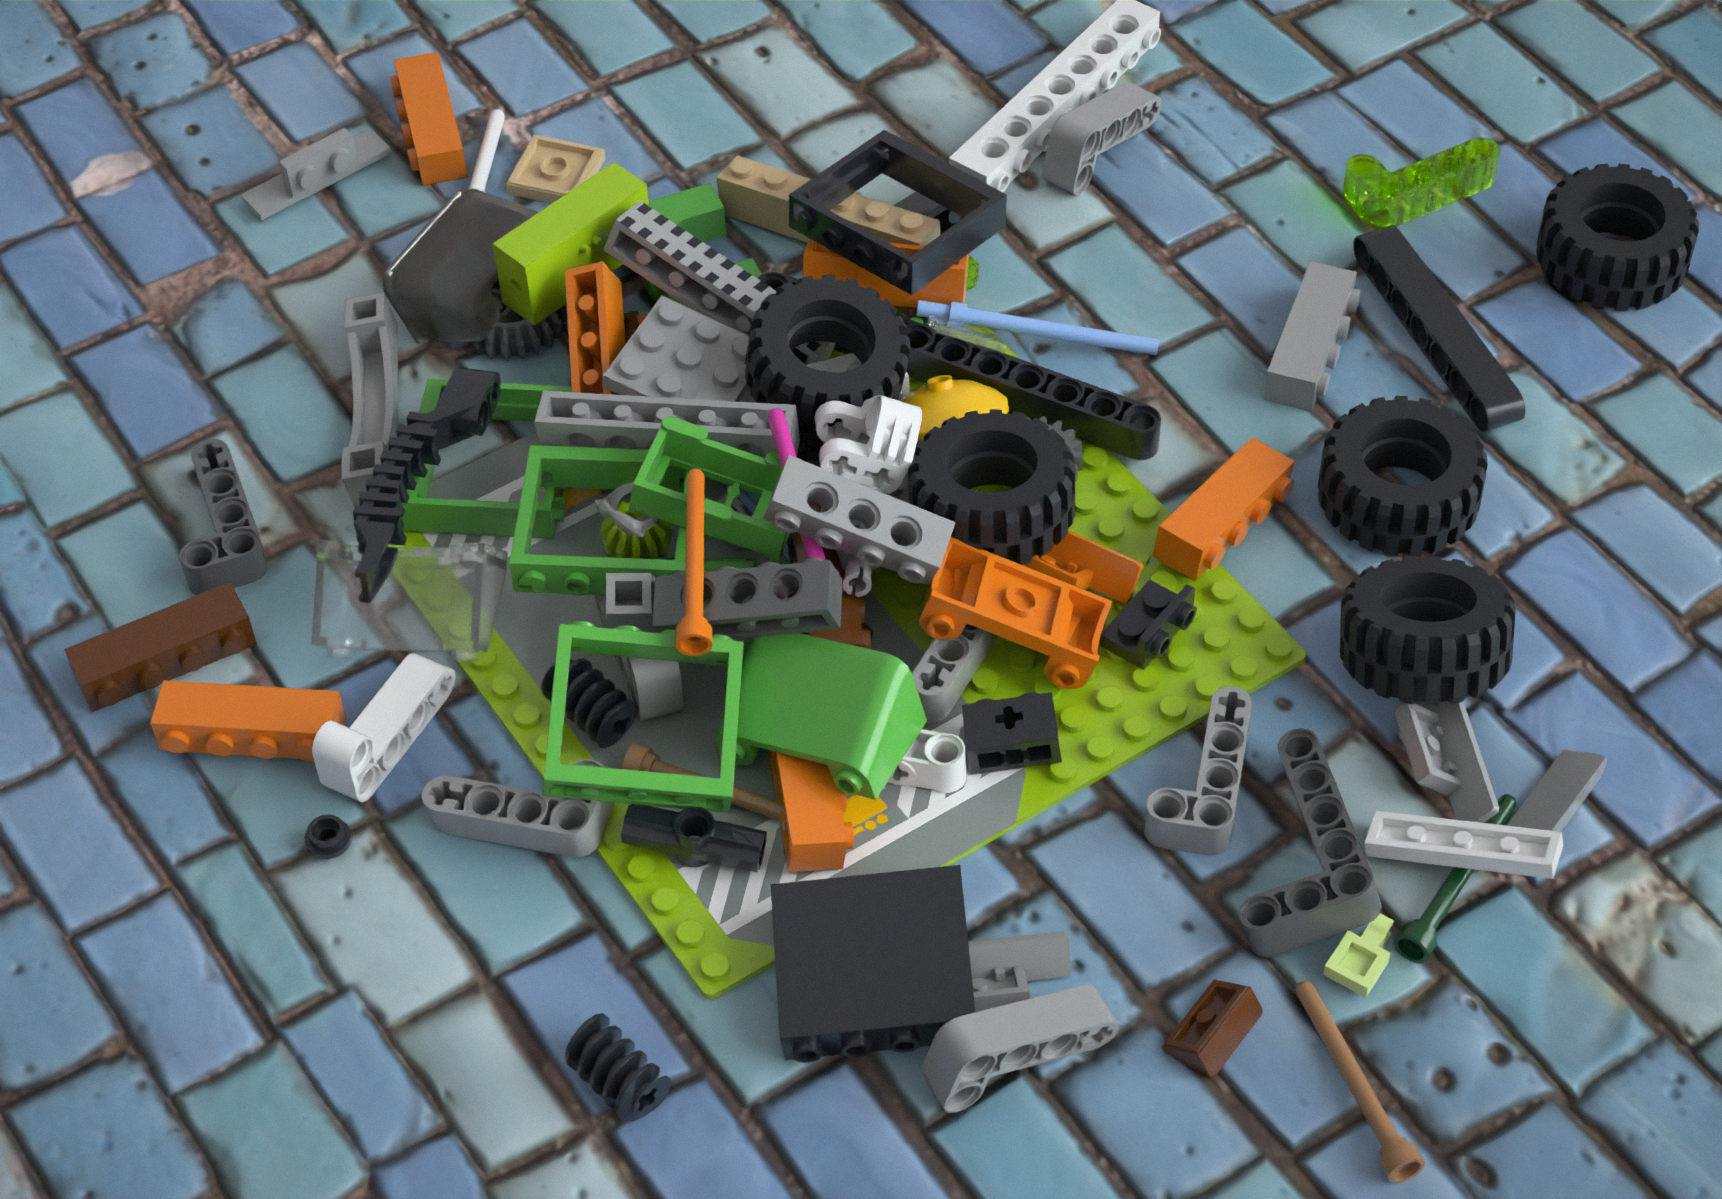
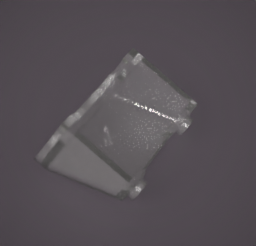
(426, 604)

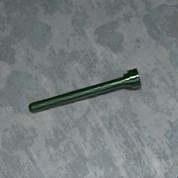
(1418, 938)

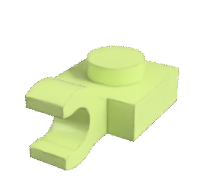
(1361, 959)

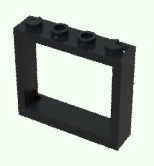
(889, 155)

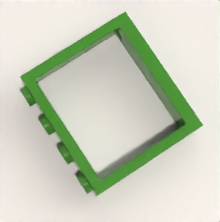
(590, 470)
(478, 517)
(634, 785)

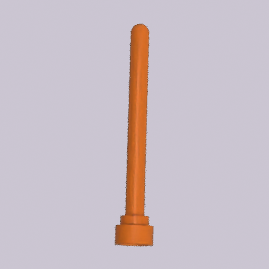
(694, 632)

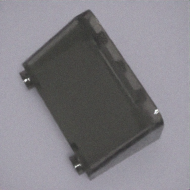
(448, 268)

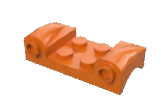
(1017, 606)

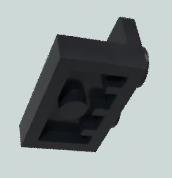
(1149, 623)

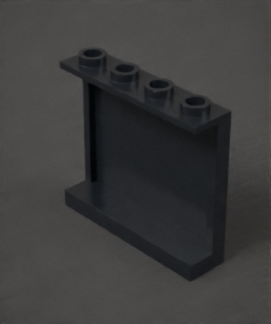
(870, 961)

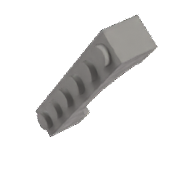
(374, 367)

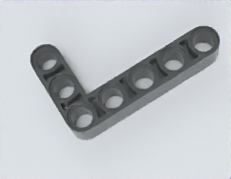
(1328, 901)

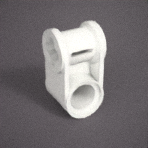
(933, 763)

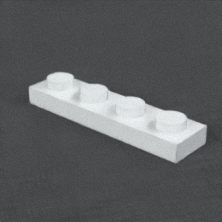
(1464, 844)

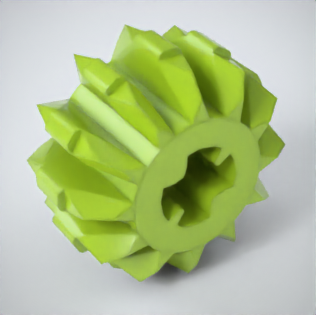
(623, 545)

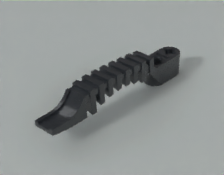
(459, 414)

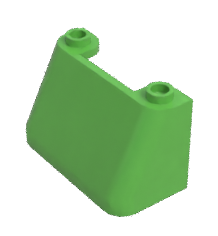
(828, 707)

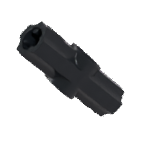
(717, 840)

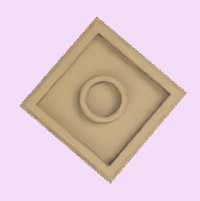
(553, 168)

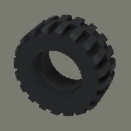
(1609, 269)
(828, 313)
(1004, 452)
(1392, 514)
(1427, 630)

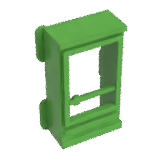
(688, 448)

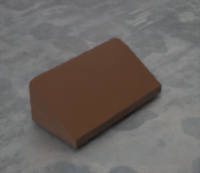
(1214, 1027)

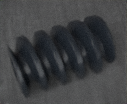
(594, 703)
(615, 1069)

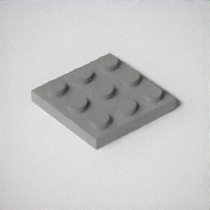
(680, 357)

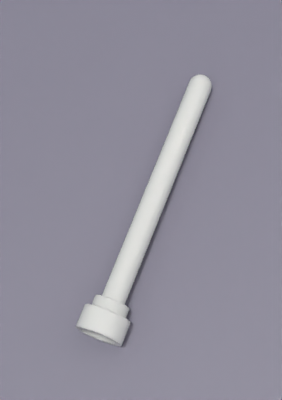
(487, 150)

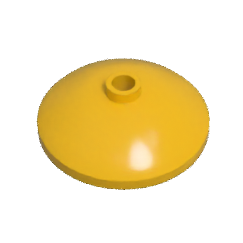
(951, 398)

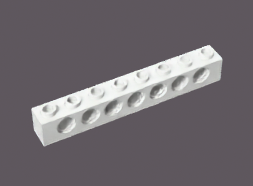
(1074, 77)

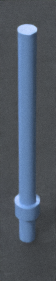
(960, 314)

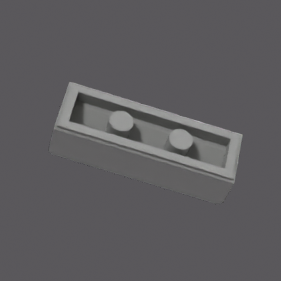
(1560, 791)

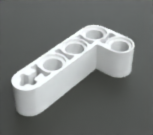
(362, 756)

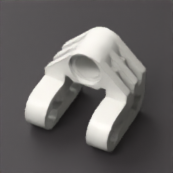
(892, 441)

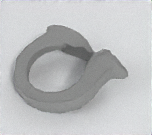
(629, 525)

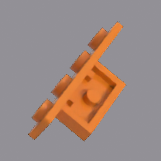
(1090, 566)

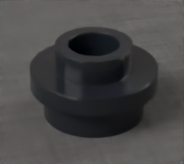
(327, 827)

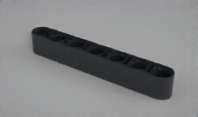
(1439, 329)

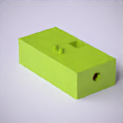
(563, 237)

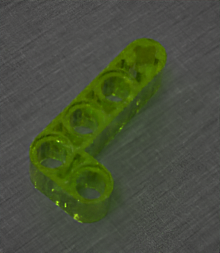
(1420, 187)

